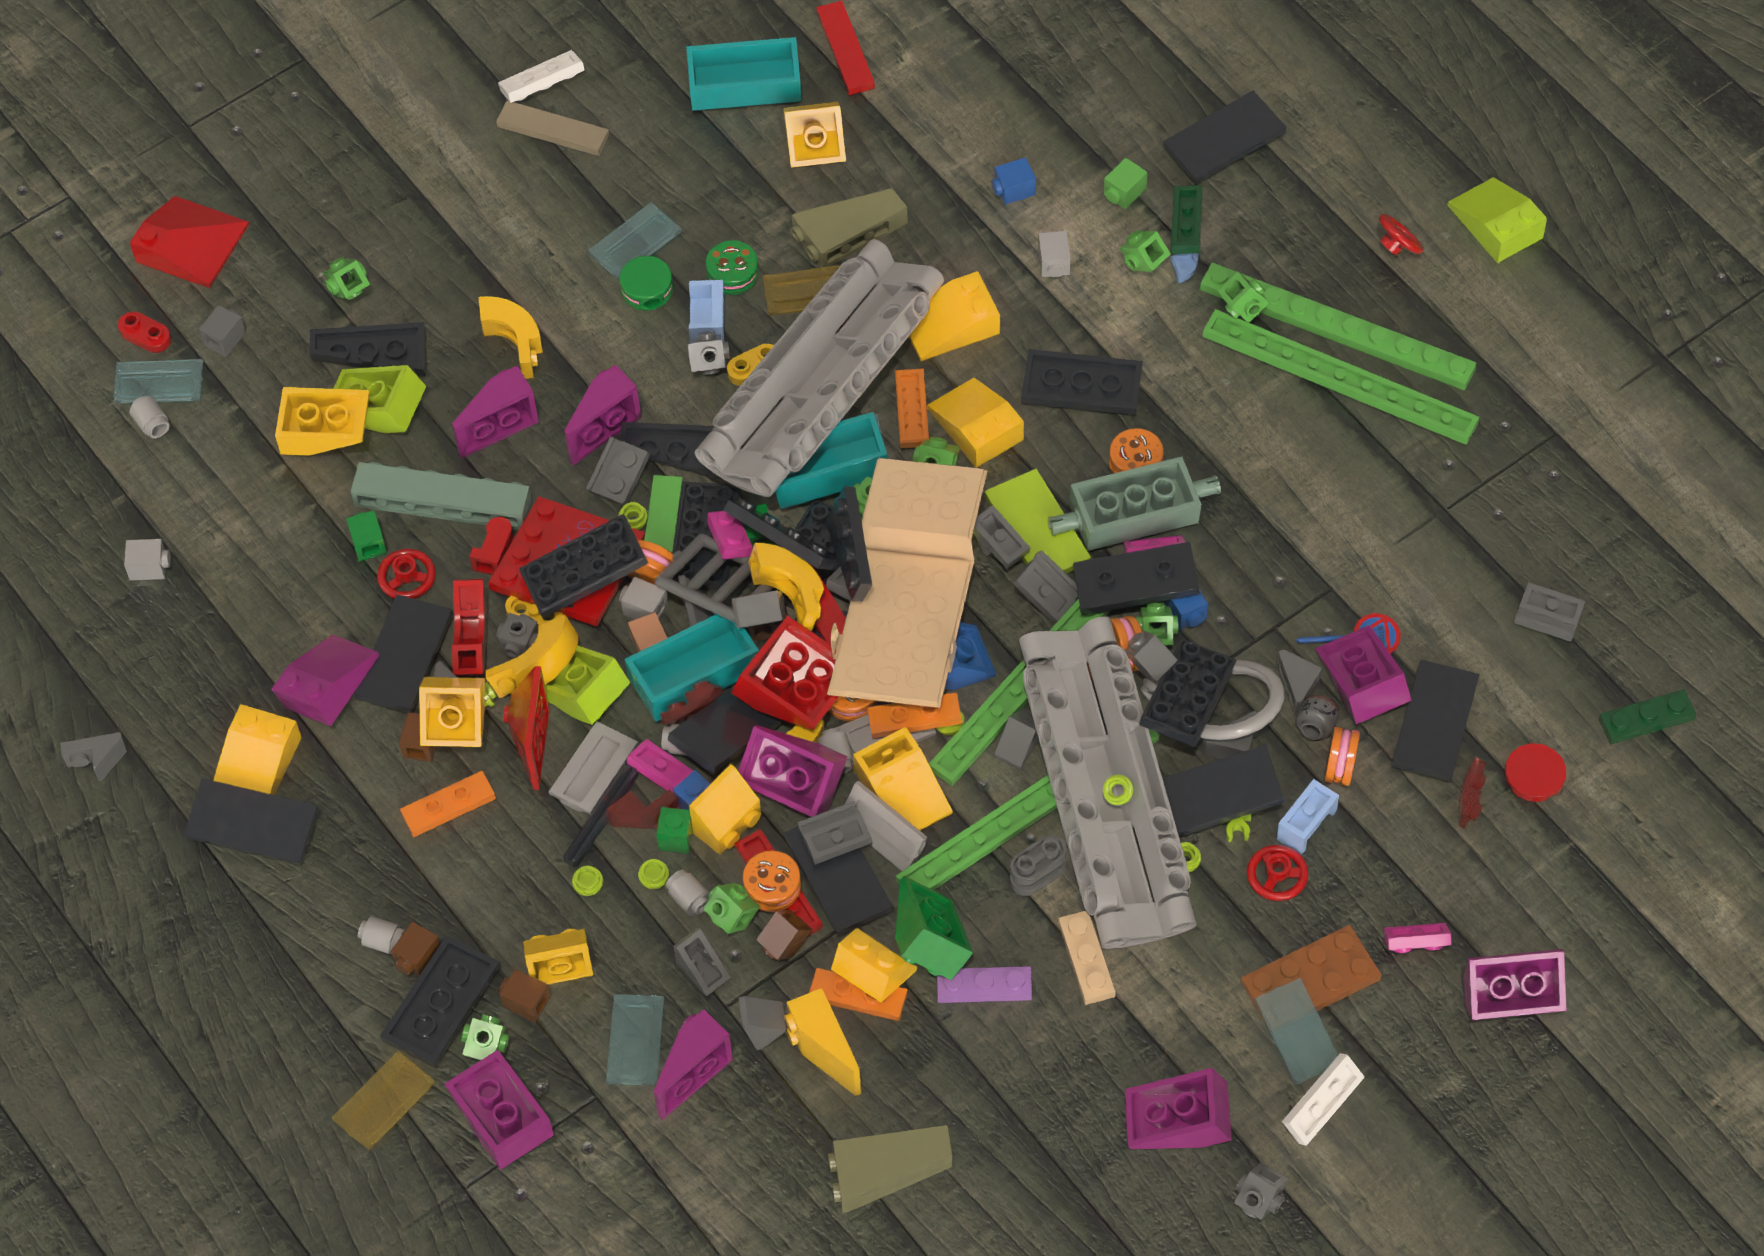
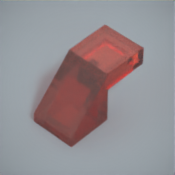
(632, 813)

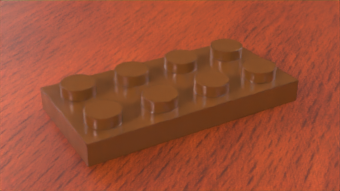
(1327, 968)

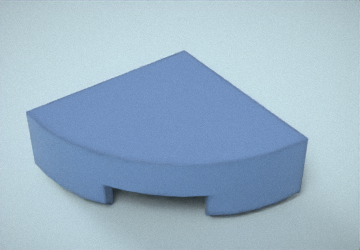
(1184, 265)

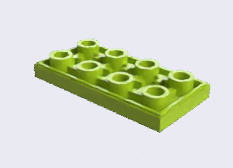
(1026, 507)

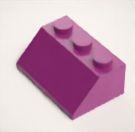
(1515, 984)

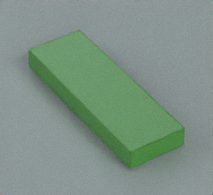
(663, 510)

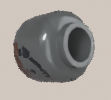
(1317, 717)

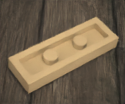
(1086, 957)

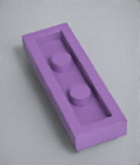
(986, 985)

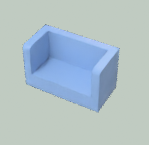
(707, 307)
(1306, 816)

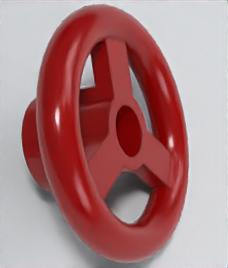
(1398, 236)
(402, 561)
(1277, 857)

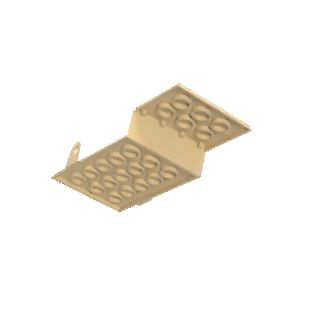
(920, 570)

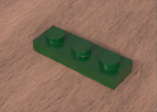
(1187, 219)
(1647, 716)

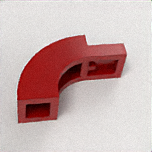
(470, 627)

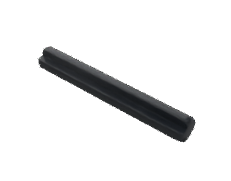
(599, 816)

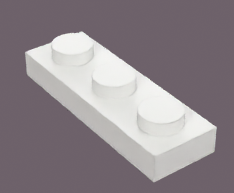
(541, 76)
(1323, 1099)

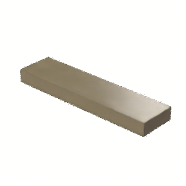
(552, 128)

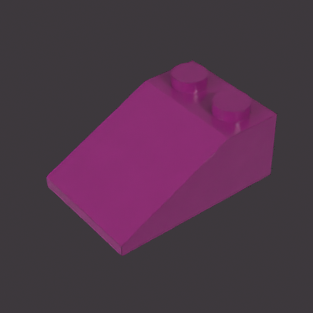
(604, 407)
(495, 412)
(1364, 674)
(324, 678)
(792, 770)
(695, 1057)
(500, 1109)
(1179, 1112)

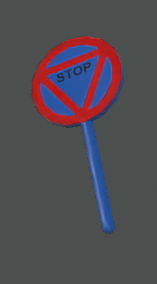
(1383, 626)

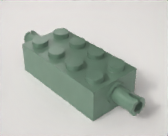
(1134, 503)

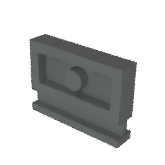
(618, 471)
(1047, 586)
(1549, 612)
(834, 832)

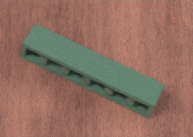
(439, 495)

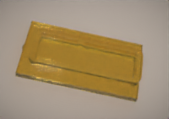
(794, 290)
(383, 1100)

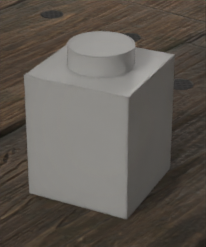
(1054, 254)
(146, 559)
(643, 599)

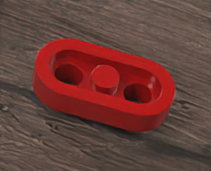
(142, 330)

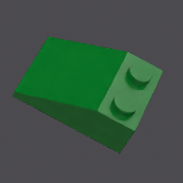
(930, 930)

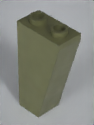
(848, 225)
(886, 1163)

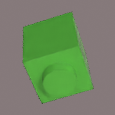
(1125, 183)

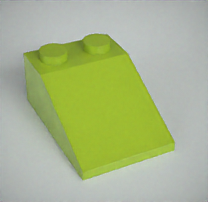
(1499, 218)
(392, 397)
(587, 685)

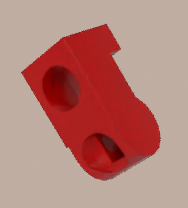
(494, 547)

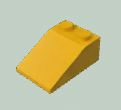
(956, 317)
(320, 419)
(978, 421)
(257, 750)
(821, 1040)

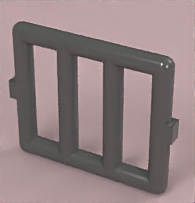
(690, 592)

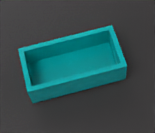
(744, 73)
(840, 461)
(701, 653)

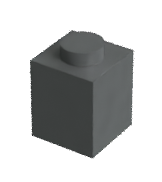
(222, 330)
(1150, 655)

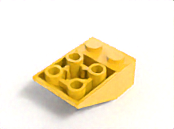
(902, 779)

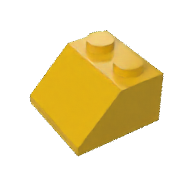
(814, 134)
(452, 711)
(724, 811)
(558, 956)
(871, 965)

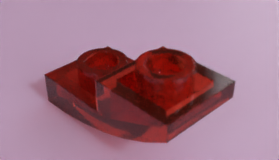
(697, 699)
(1471, 795)

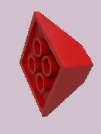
(187, 240)
(790, 676)
(529, 723)

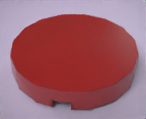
(1535, 772)

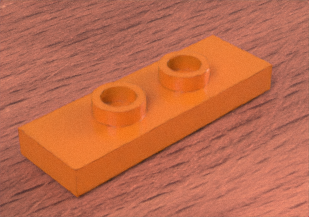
(911, 407)
(892, 717)
(447, 804)
(848, 996)

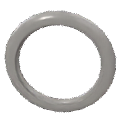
(1261, 719)

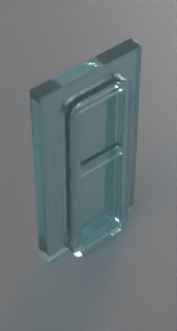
(636, 237)
(160, 379)
(1297, 1030)
(635, 1040)

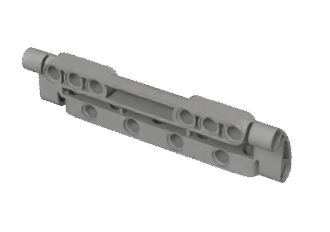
(818, 370)
(1078, 764)

